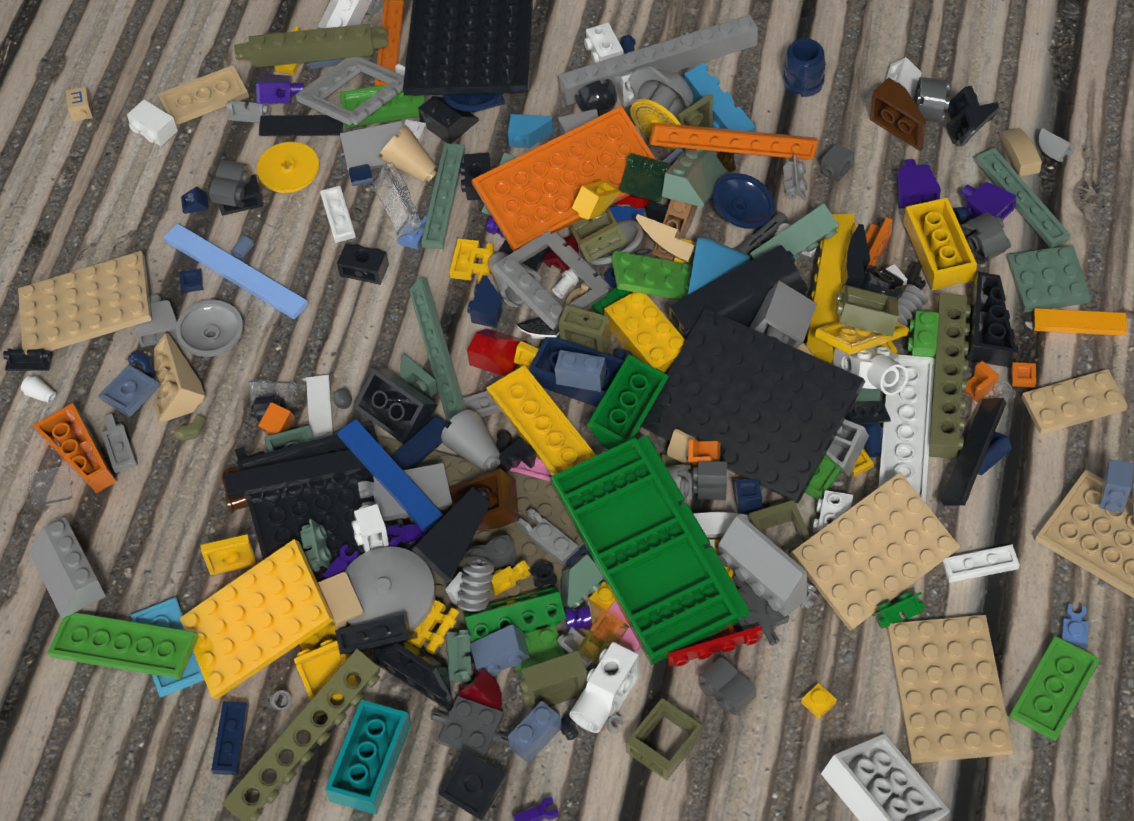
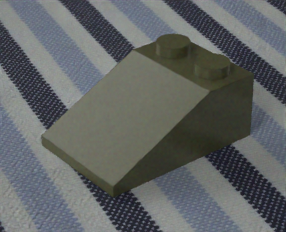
(698, 114)

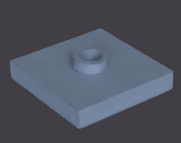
(129, 390)

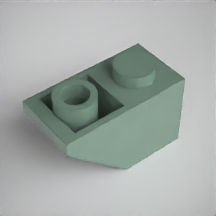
(577, 580)

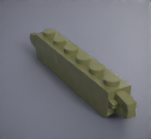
(312, 45)

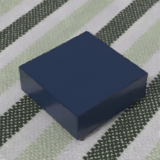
(191, 280)

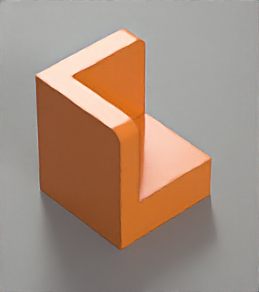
(981, 382)
(276, 420)
(703, 451)

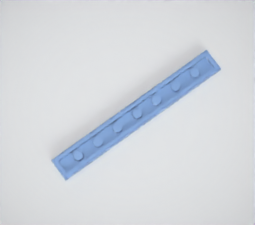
(236, 271)

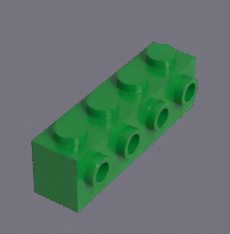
(523, 611)

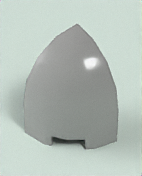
(1054, 146)

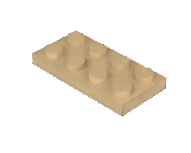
(203, 95)
(1074, 401)

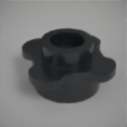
(540, 570)

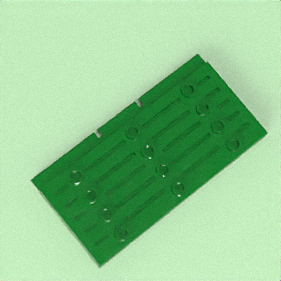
(649, 548)

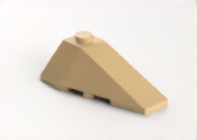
(179, 386)

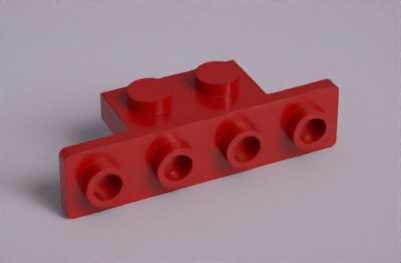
(721, 641)

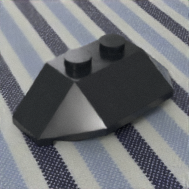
(417, 670)

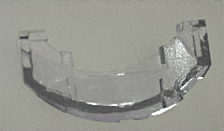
(396, 200)

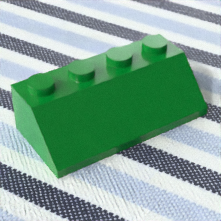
(626, 402)

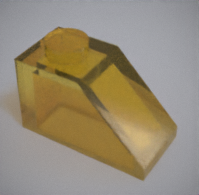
(601, 635)

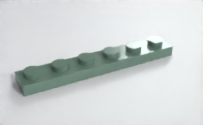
(443, 196)
(1027, 202)

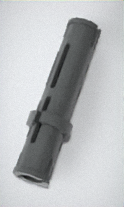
(760, 236)

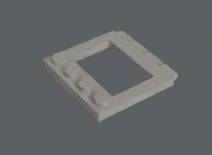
(314, 93)
(533, 293)

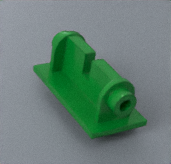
(908, 606)

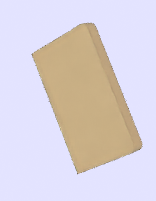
(341, 599)

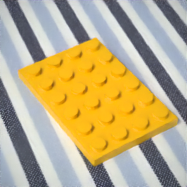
(257, 619)

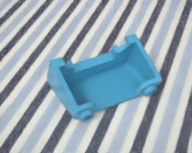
(713, 261)

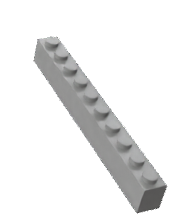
(667, 55)

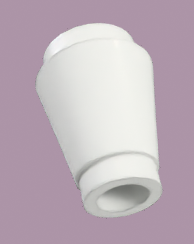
(37, 389)

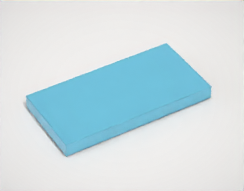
(168, 615)

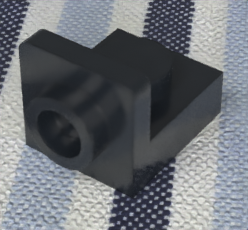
(515, 453)

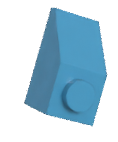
(528, 130)

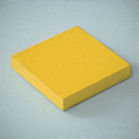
(228, 554)

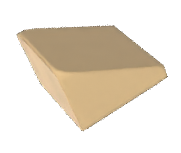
(679, 446)

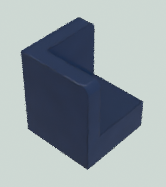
(748, 496)

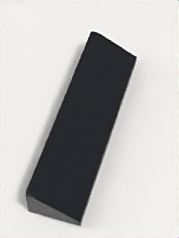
(299, 125)

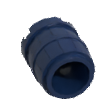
(804, 67)

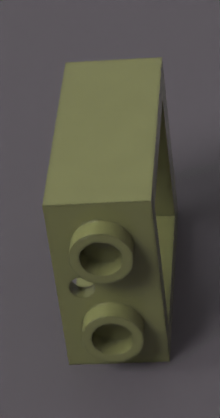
(589, 232)
(867, 310)
(596, 327)
(778, 515)
(554, 680)
(648, 756)

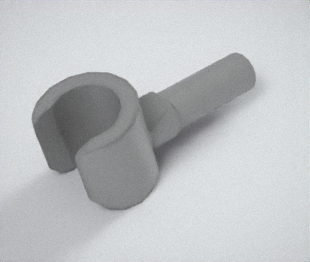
(615, 718)

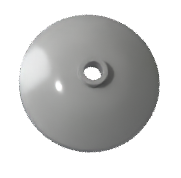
(633, 234)
(207, 320)

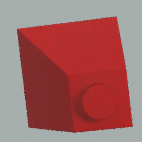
(493, 352)

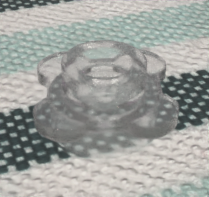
(1002, 387)

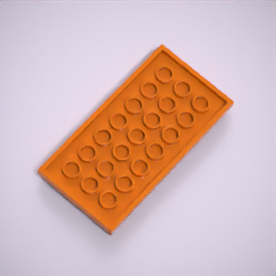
(541, 186)

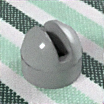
(284, 702)

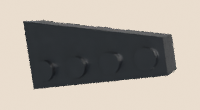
(990, 328)

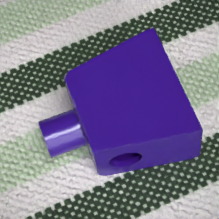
(269, 89)
(916, 184)
(989, 200)

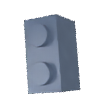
(580, 370)
(1116, 485)
(500, 650)
(534, 732)

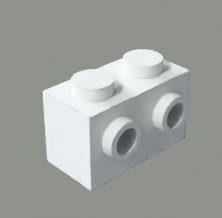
(602, 43)
(152, 123)
(831, 507)
(369, 528)

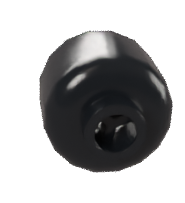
(262, 402)

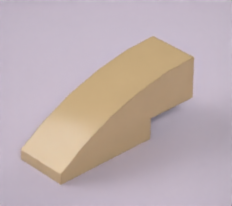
(1020, 151)
(668, 239)

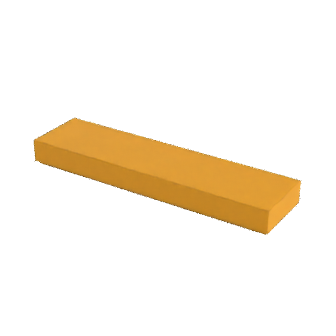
(1080, 322)

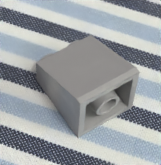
(784, 315)

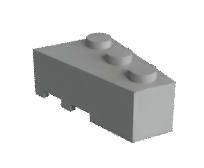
(847, 446)

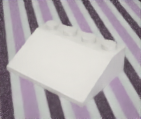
(882, 784)

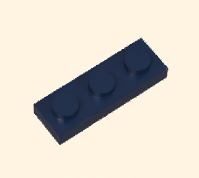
(230, 738)

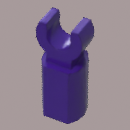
(405, 533)
(340, 563)
(537, 813)

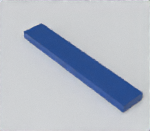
(390, 475)

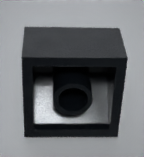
(445, 120)

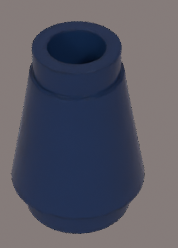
(874, 442)

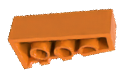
(74, 443)

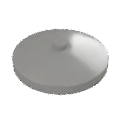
(392, 584)

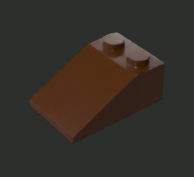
(897, 113)
(502, 494)

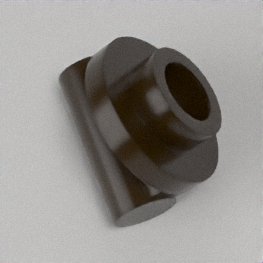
(727, 160)

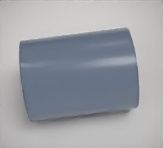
(242, 247)

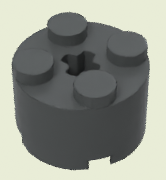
(932, 98)
(986, 237)

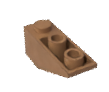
(679, 217)

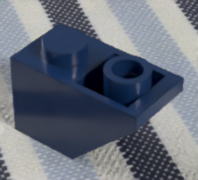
(486, 305)

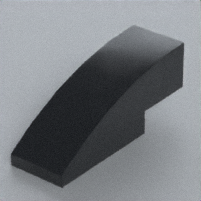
(855, 259)

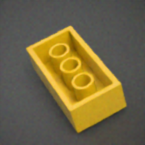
(940, 244)
(645, 331)

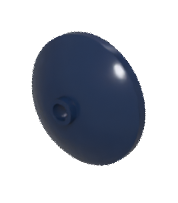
(472, 102)
(743, 200)

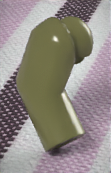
(190, 431)

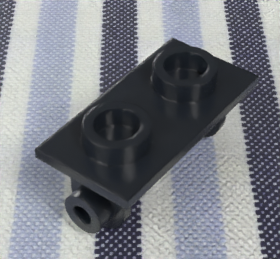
(34, 360)
(868, 413)

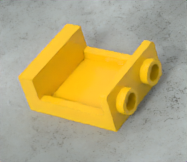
(319, 666)

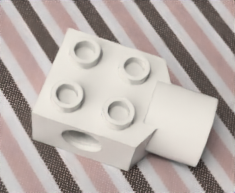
(876, 366)
(606, 688)

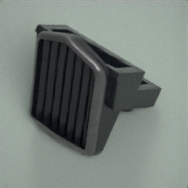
(968, 115)

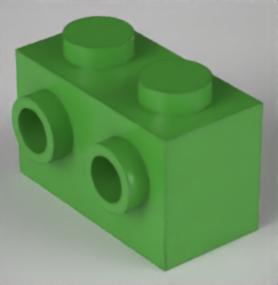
(924, 334)

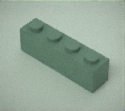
(803, 234)

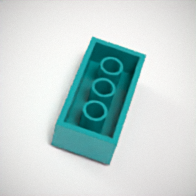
(368, 757)

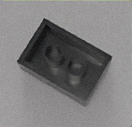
(394, 404)

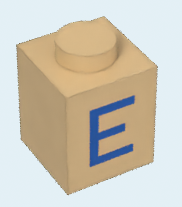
(79, 104)

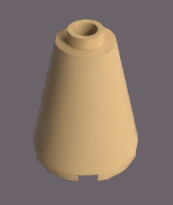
(409, 155)

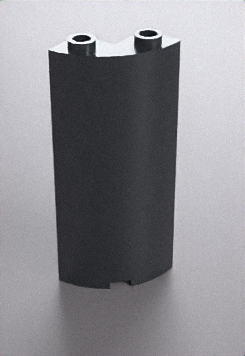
(739, 292)

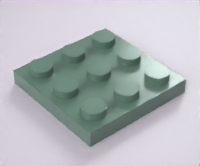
(1049, 278)

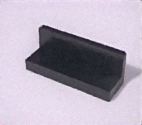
(374, 634)

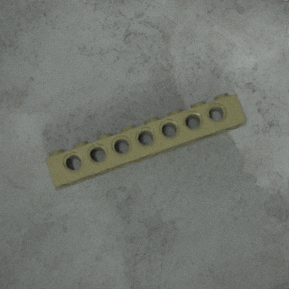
(951, 323)
(356, 665)

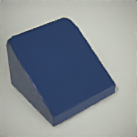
(360, 174)
(194, 201)

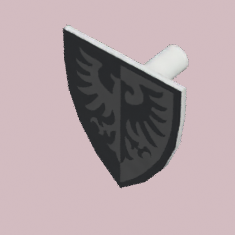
(537, 329)

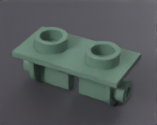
(314, 536)
(458, 656)

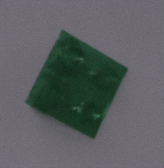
(644, 177)

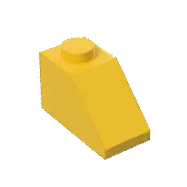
(594, 199)

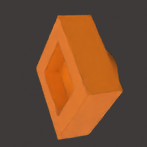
(1023, 374)

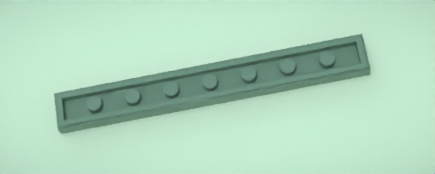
(437, 349)

